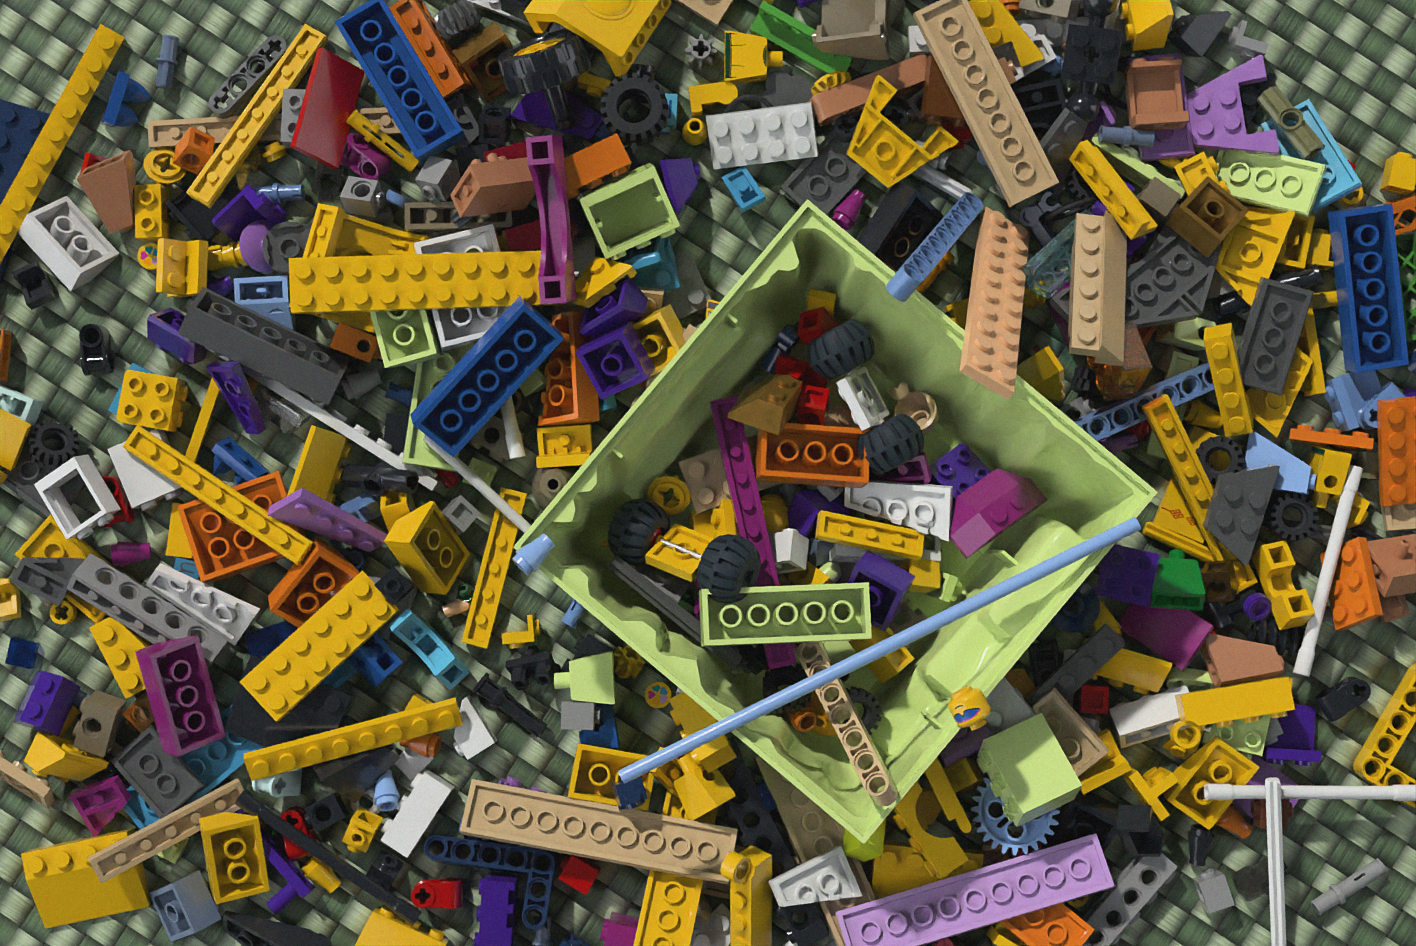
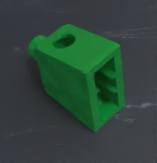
(1178, 583)

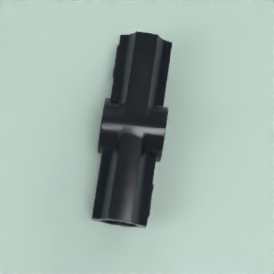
(380, 479)

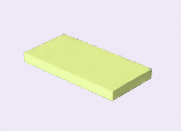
(1271, 180)

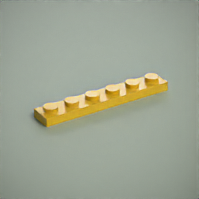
(493, 572)

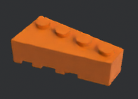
(569, 391)

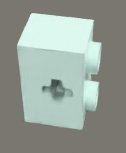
(20, 405)

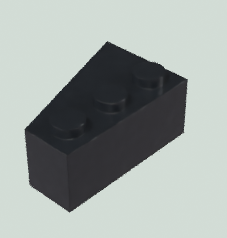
(1041, 103)

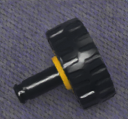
(545, 65)

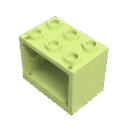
(629, 211)
(1028, 770)

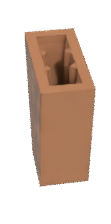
(111, 191)
(1239, 661)

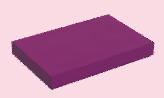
(1166, 632)

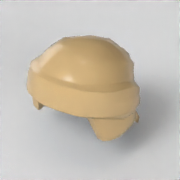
(916, 405)

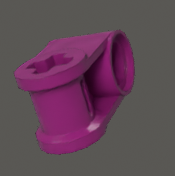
(365, 158)

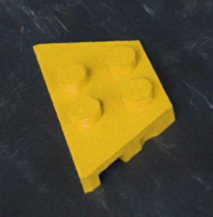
(1252, 251)

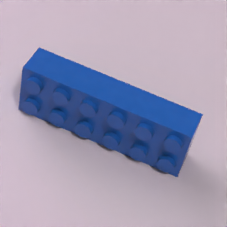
(400, 79)
(1368, 287)
(486, 376)

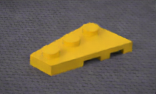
(1272, 408)

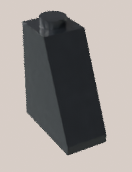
(356, 772)

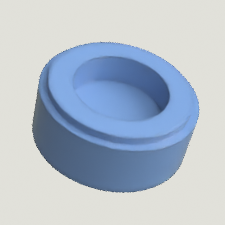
(397, 198)

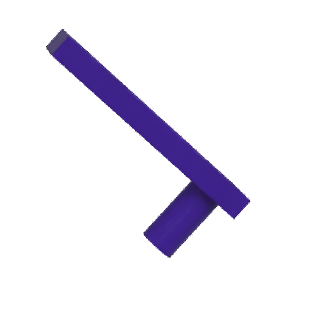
(297, 884)

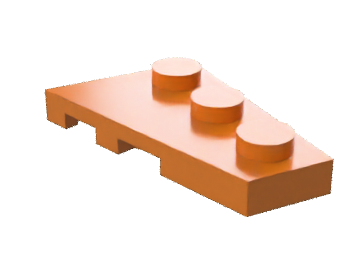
(1306, 435)

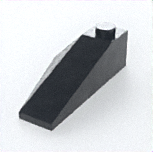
(263, 932)

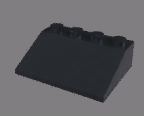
(318, 712)

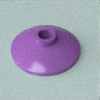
(251, 245)

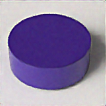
(1257, 606)

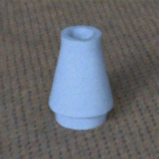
(533, 554)
(386, 793)

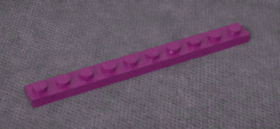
(748, 508)

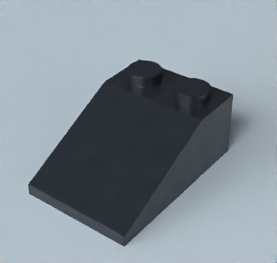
(1085, 817)

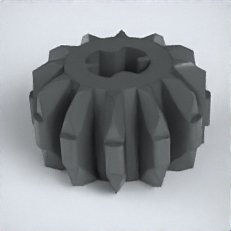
(457, 20)

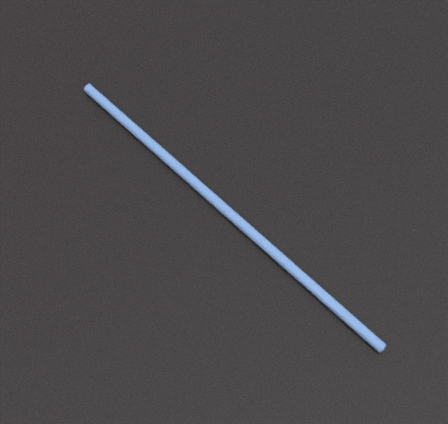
(879, 650)

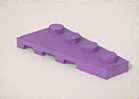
(326, 519)

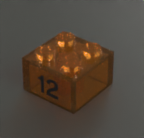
(1124, 380)

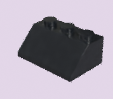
(899, 225)

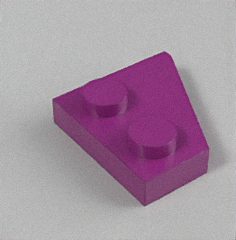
(100, 802)

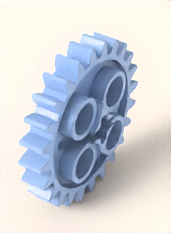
(1031, 831)

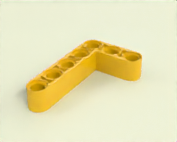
(1394, 736)

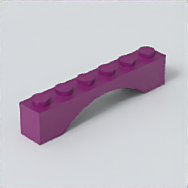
(548, 173)

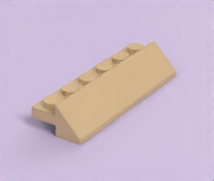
(1098, 289)

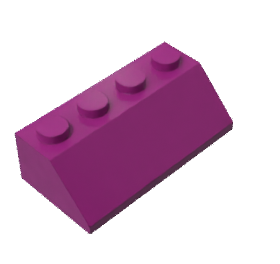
(180, 694)

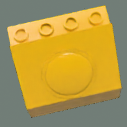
(613, 26)
(340, 235)

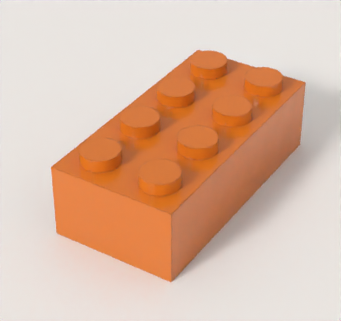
(811, 456)

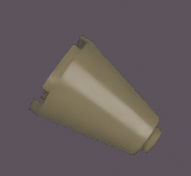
(542, 480)

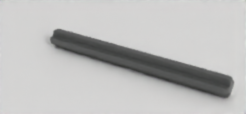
(669, 608)

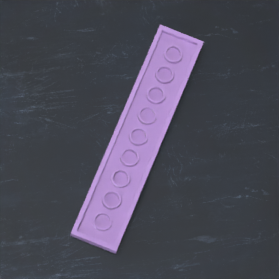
(980, 897)

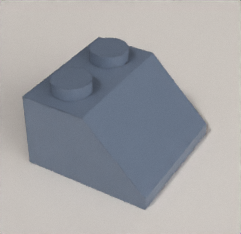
(185, 906)

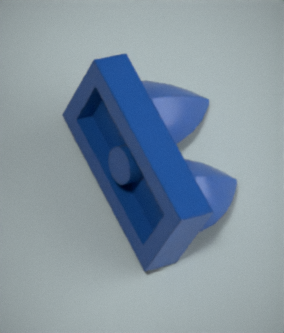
(126, 90)
(232, 456)

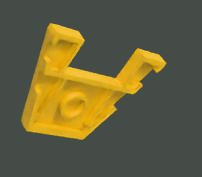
(1001, 28)
(886, 149)

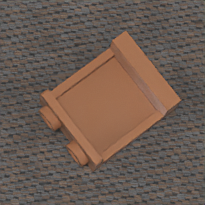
(1155, 94)

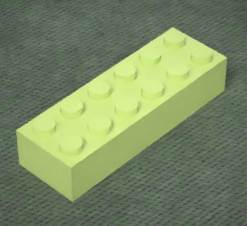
(787, 615)

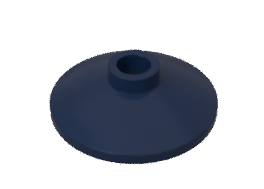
(1085, 614)

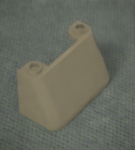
(855, 29)

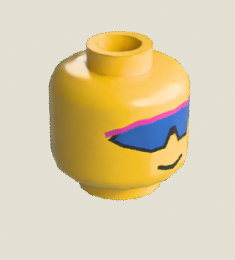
(969, 707)

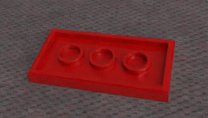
(326, 107)

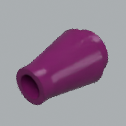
(848, 211)
(128, 553)

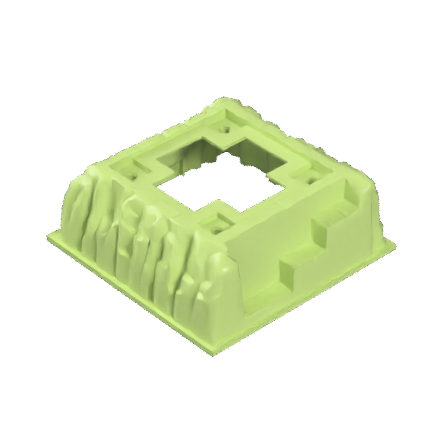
(913, 345)

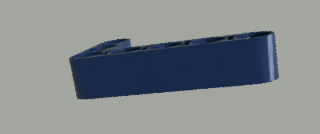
(501, 864)

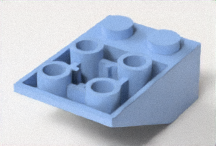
(267, 297)

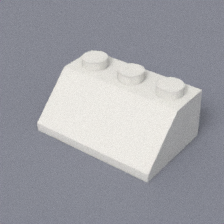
(67, 242)

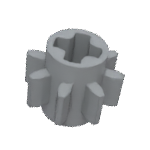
(693, 51)

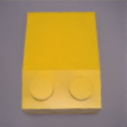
(1211, 764)

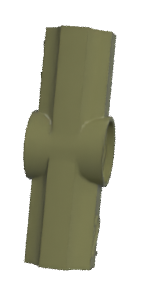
(1300, 135)

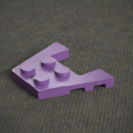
(1219, 117)

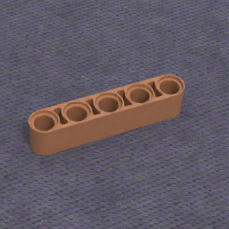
(852, 96)

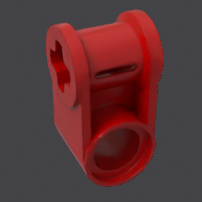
(120, 496)
(294, 851)
(444, 893)

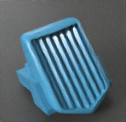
(654, 265)

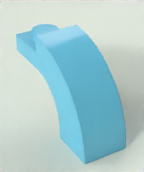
(430, 648)

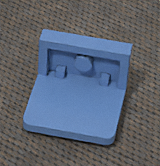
(1349, 394)

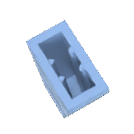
(1293, 473)

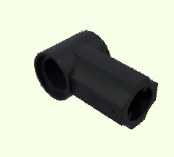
(1224, 614)

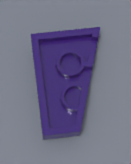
(535, 110)
(237, 393)

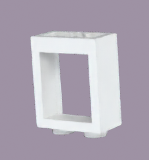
(58, 505)

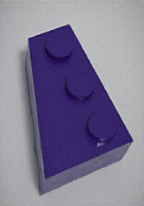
(497, 909)

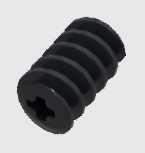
(1269, 634)

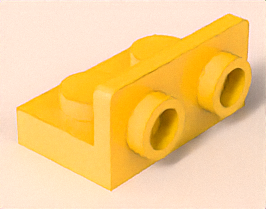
(1196, 169)

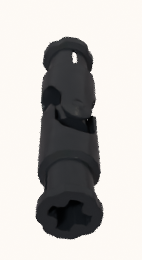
(1234, 303)

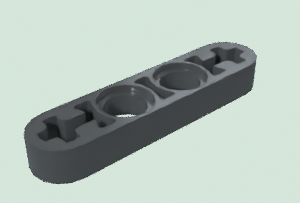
(244, 73)

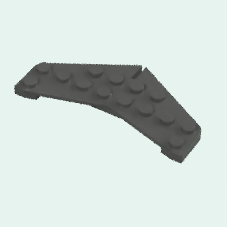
(1164, 285)

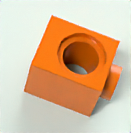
(193, 150)

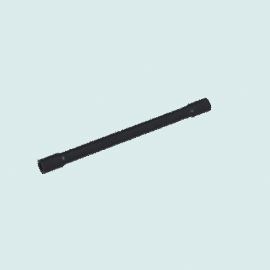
(396, 904)

